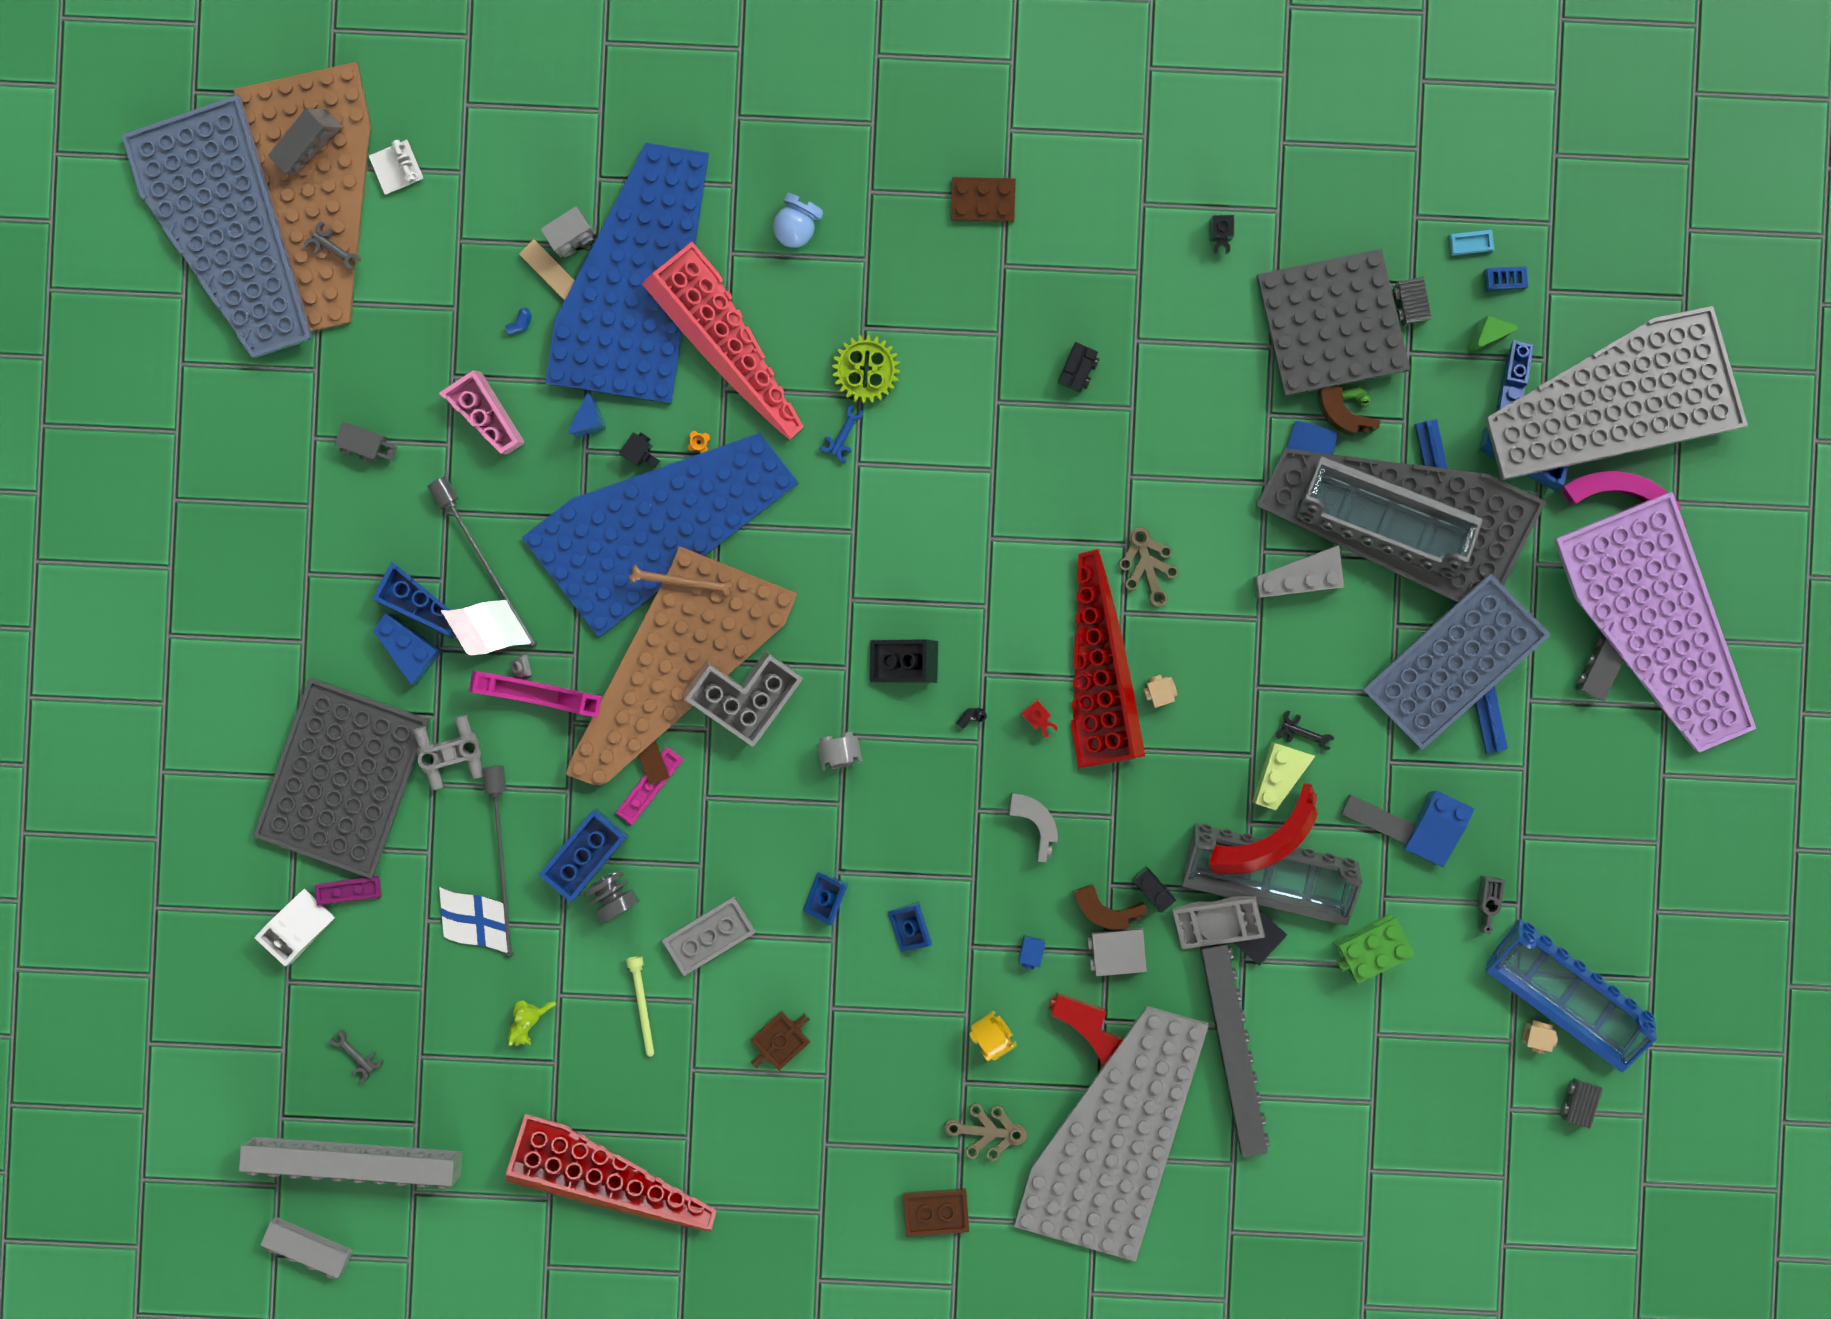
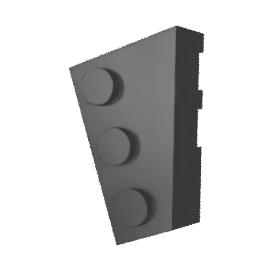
(304, 139)

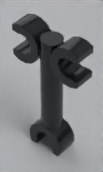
(1289, 727)

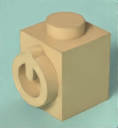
(1160, 690)
(1539, 1036)

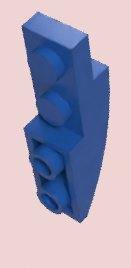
(1515, 373)

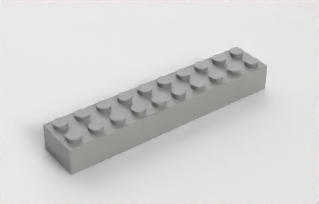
(350, 1161)

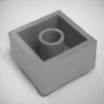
(568, 233)

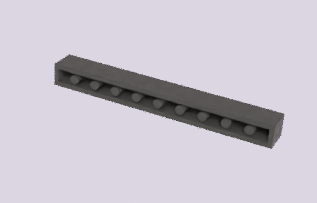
(1234, 1050)

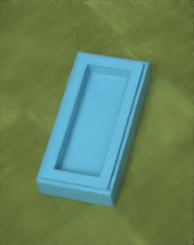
(1471, 243)

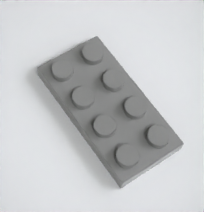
(709, 936)

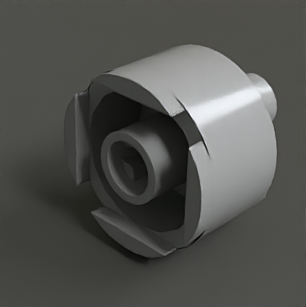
(839, 751)

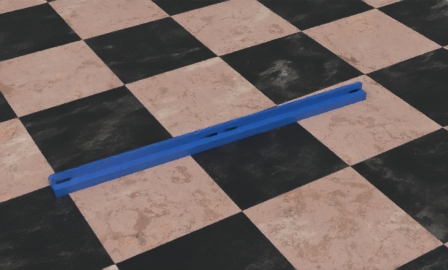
(1487, 706)

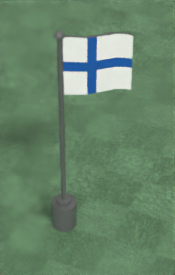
(476, 917)

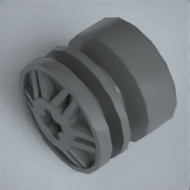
(611, 897)

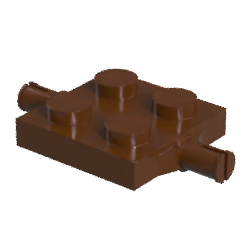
(780, 1040)

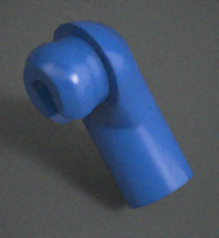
(522, 322)

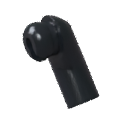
(971, 714)

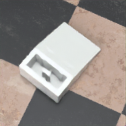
(294, 928)

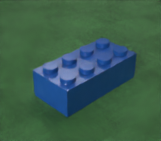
(583, 855)

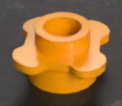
(694, 437)

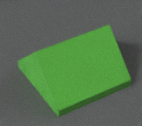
(1490, 330)

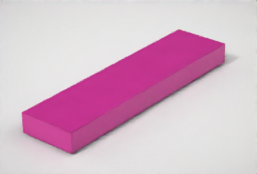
(644, 792)

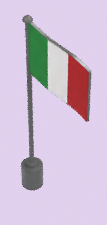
(487, 624)

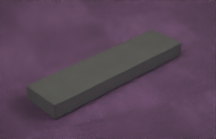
(1377, 819)

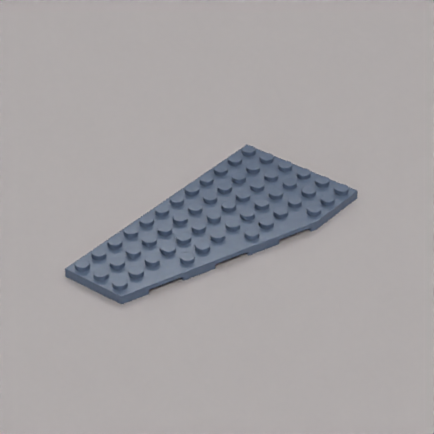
(218, 212)

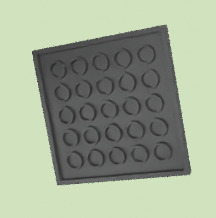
(1333, 322)

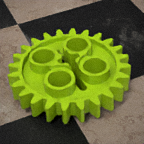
(847, 368)

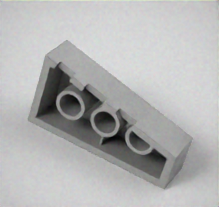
(1308, 574)

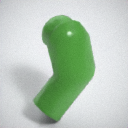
(1358, 395)

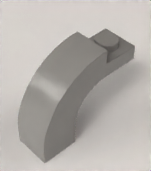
(1028, 807)

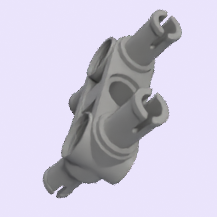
(448, 752)

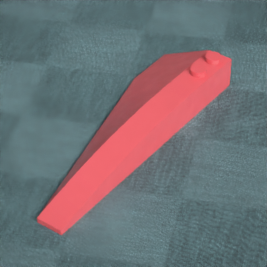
(703, 310)

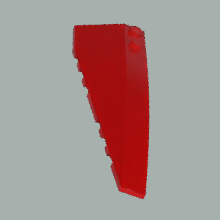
(1104, 701)
(572, 1166)

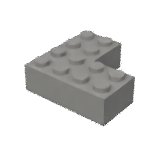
(744, 707)

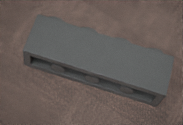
(1600, 670)

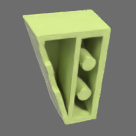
(1279, 774)

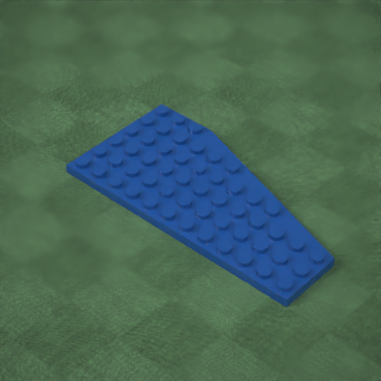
(610, 327)
(646, 518)

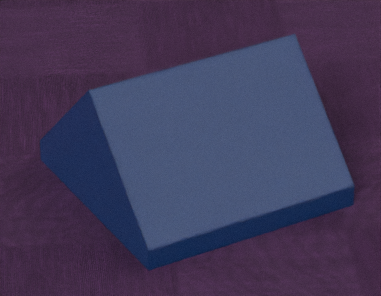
(587, 418)
(825, 897)
(910, 927)

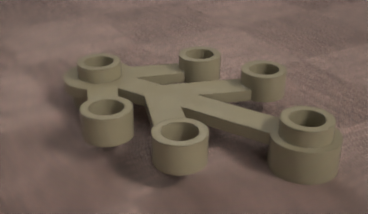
(1147, 562)
(988, 1132)

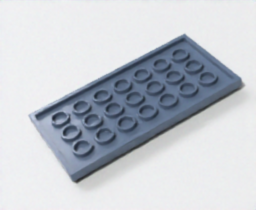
(1456, 661)

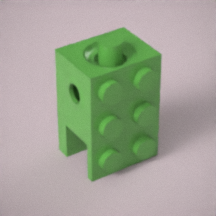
(1373, 949)

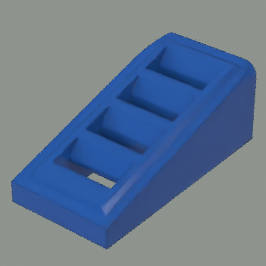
(1489, 278)

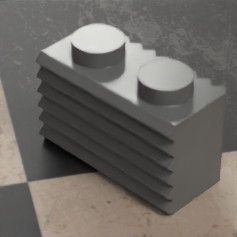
(1412, 301)
(1581, 1103)

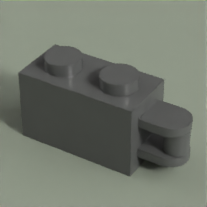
(363, 442)

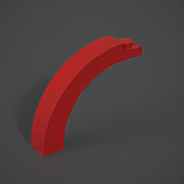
(1272, 849)

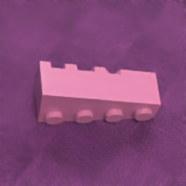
(483, 410)

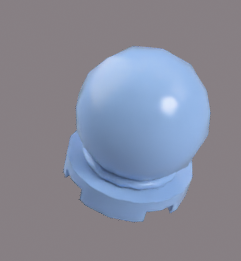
(795, 223)

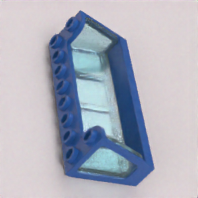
(1572, 996)

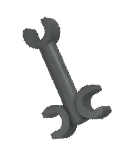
(320, 240)
(366, 1065)

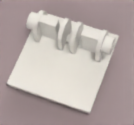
(396, 166)

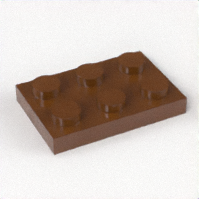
(983, 199)
(936, 1212)

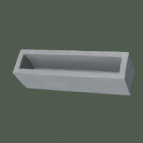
(306, 1248)

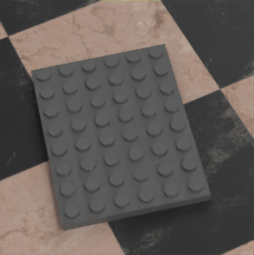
(340, 778)

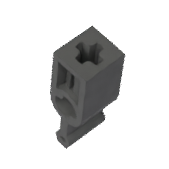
(1490, 890)

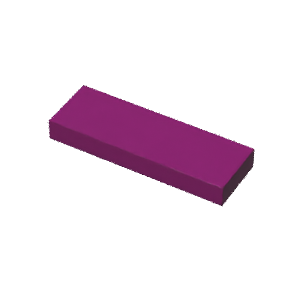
(347, 890)

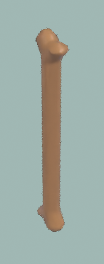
(641, 575)

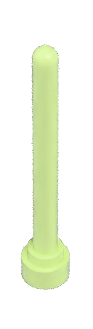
(635, 965)

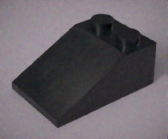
(904, 661)

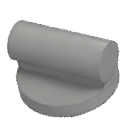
(521, 666)

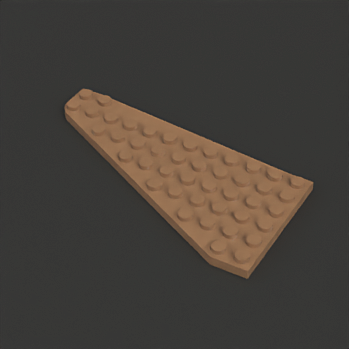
(667, 653)

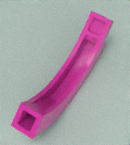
(1612, 482)
(535, 692)

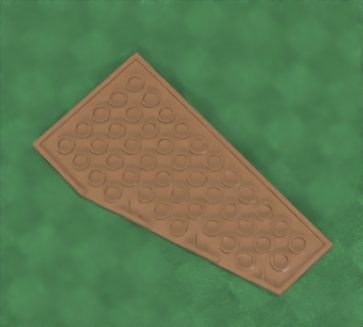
(325, 189)

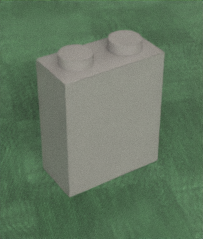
(1117, 951)

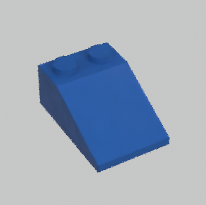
(1438, 827)

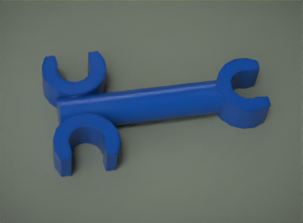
(836, 447)

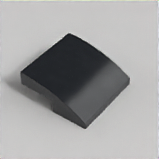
(1261, 948)

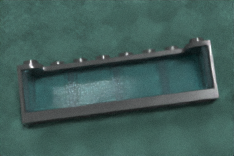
(1389, 518)
(1299, 883)

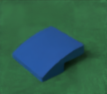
(1312, 438)

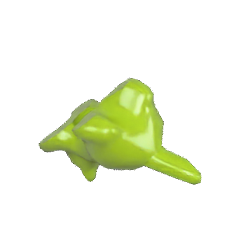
(525, 1017)

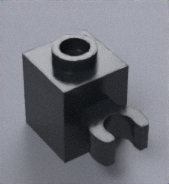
(1221, 231)
(637, 450)

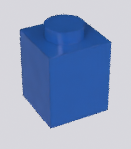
(1031, 952)

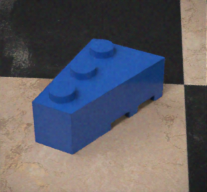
(406, 647)

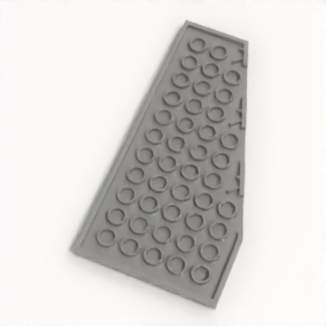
(1634, 395)
(1111, 1150)

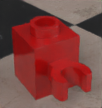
(1038, 716)

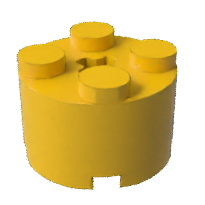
(992, 1036)

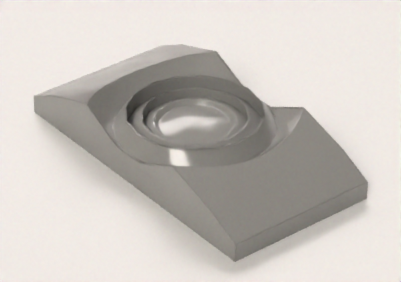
(1218, 922)

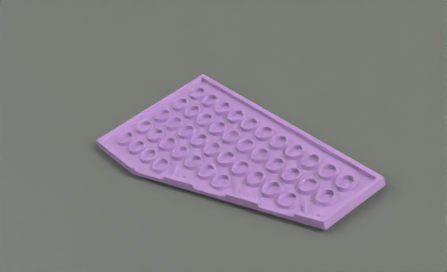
(1653, 607)

